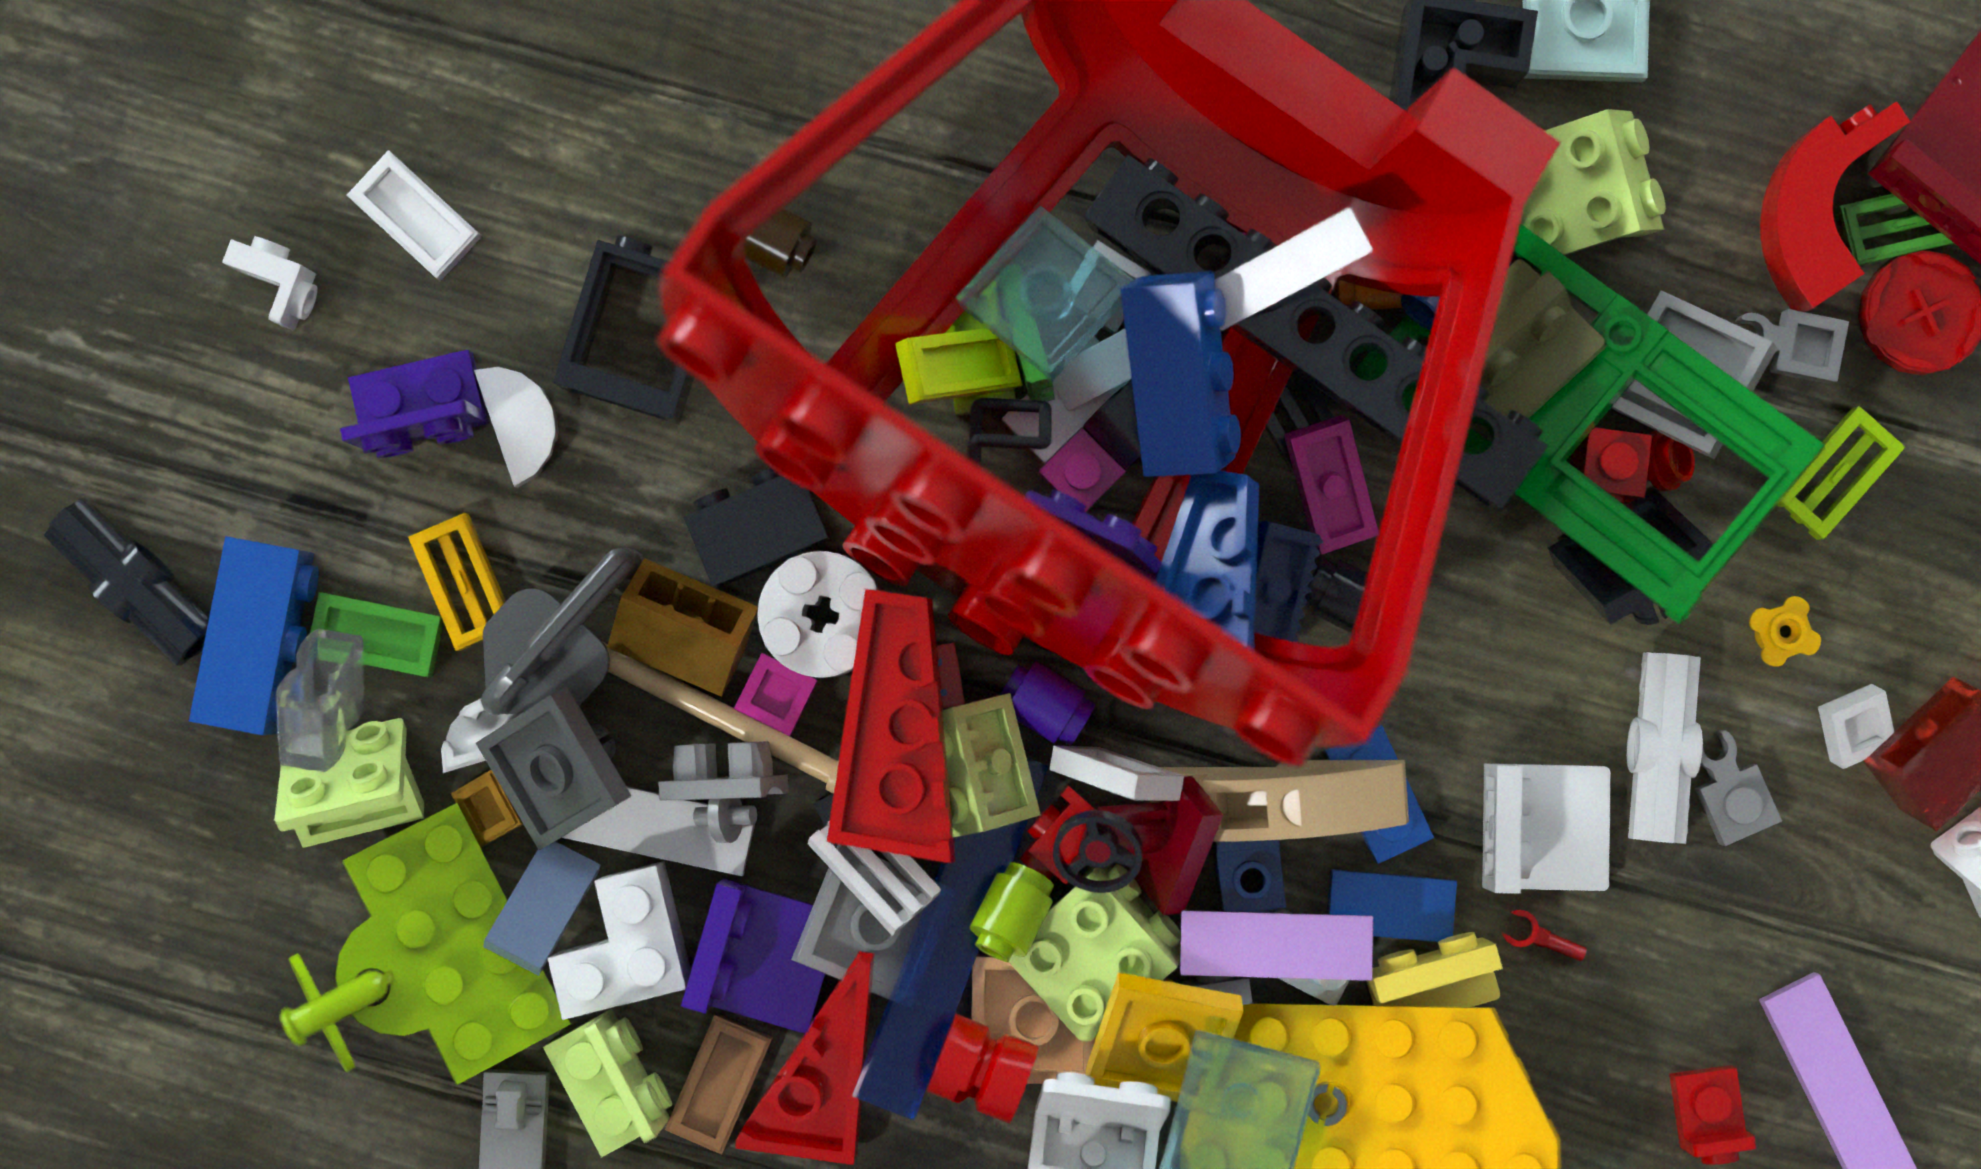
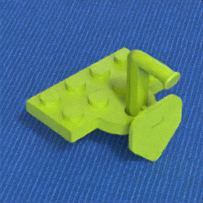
(426, 933)

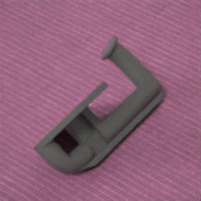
(543, 644)

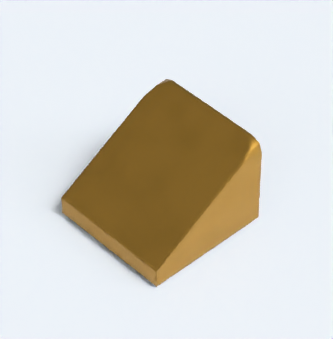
(486, 808)

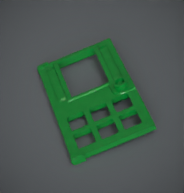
(1681, 377)

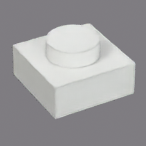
(1856, 725)

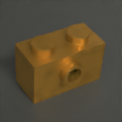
(682, 627)

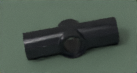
(129, 580)

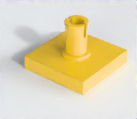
(1152, 1028)

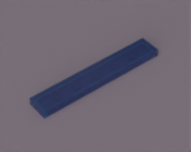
(936, 970)

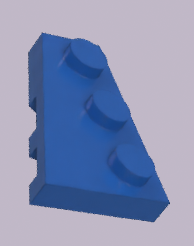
(1215, 552)

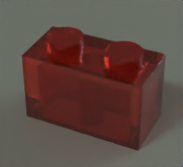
(1934, 756)

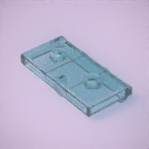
(1239, 1106)

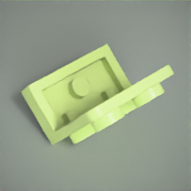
(1595, 185)
(1090, 941)

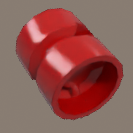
(983, 1068)

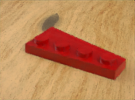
(893, 749)

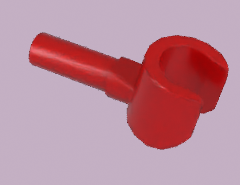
(1544, 938)

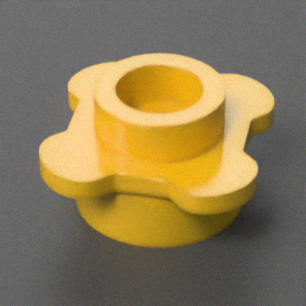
(1767, 627)

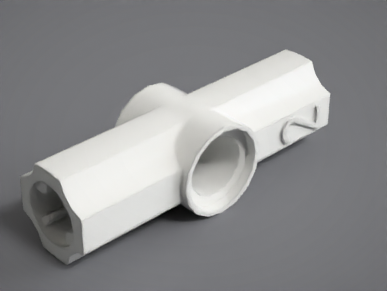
(1664, 747)

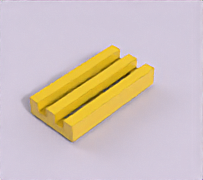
(436, 583)

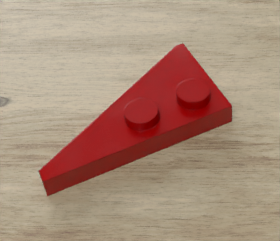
(811, 1099)

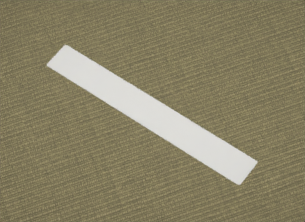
(1245, 293)

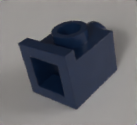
(1235, 857)

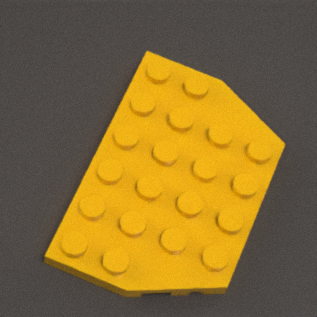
(1417, 1087)

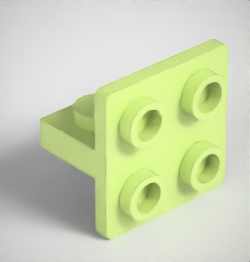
(358, 795)

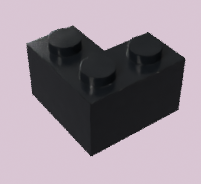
(1475, 37)

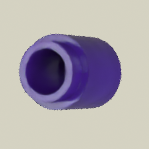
(1048, 702)

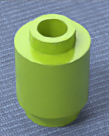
(1012, 912)

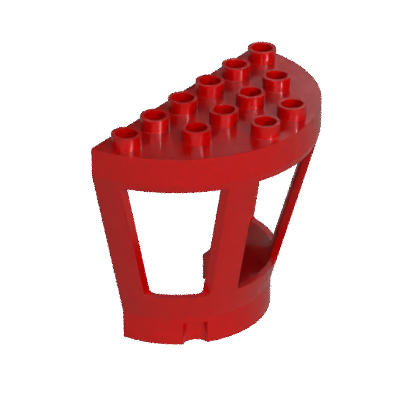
(1278, 145)

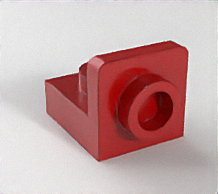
(1710, 1114)

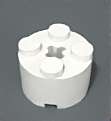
(784, 608)

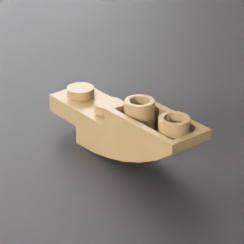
(1304, 799)

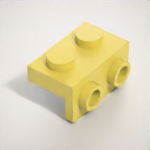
(1448, 977)

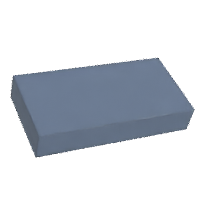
(541, 906)

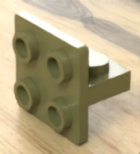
(1534, 342)

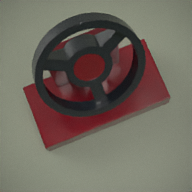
(1158, 840)

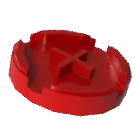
(1921, 313)

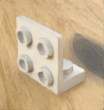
(1546, 827)

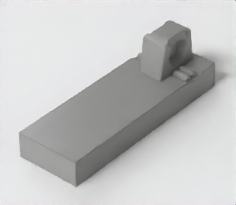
(514, 1119)

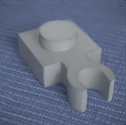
(1805, 342)
(1735, 797)

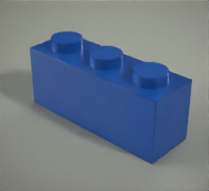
(1180, 373)
(252, 634)

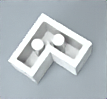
(642, 951)

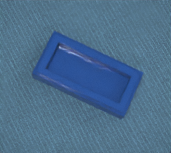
(1399, 903)

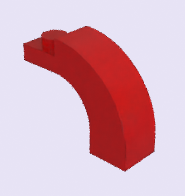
(1797, 209)

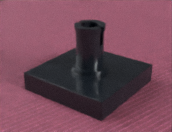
(1607, 590)

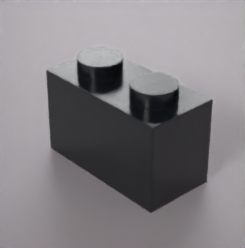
(754, 527)

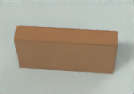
(718, 1083)

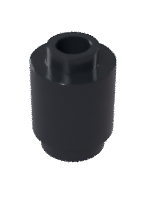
(1337, 593)

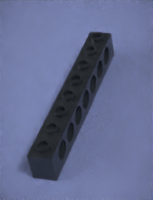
(1122, 218)

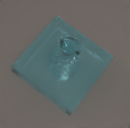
(1045, 293)

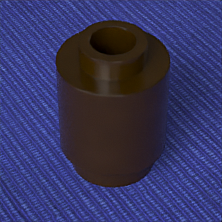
(782, 244)

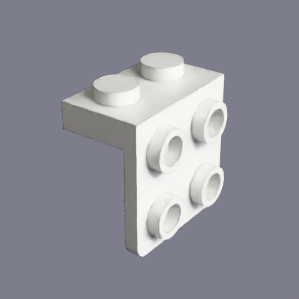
(1096, 1125)

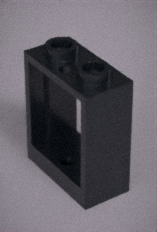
(572, 372)

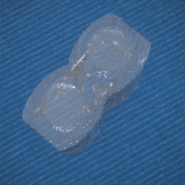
(320, 700)

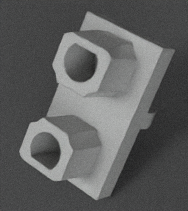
(748, 778)

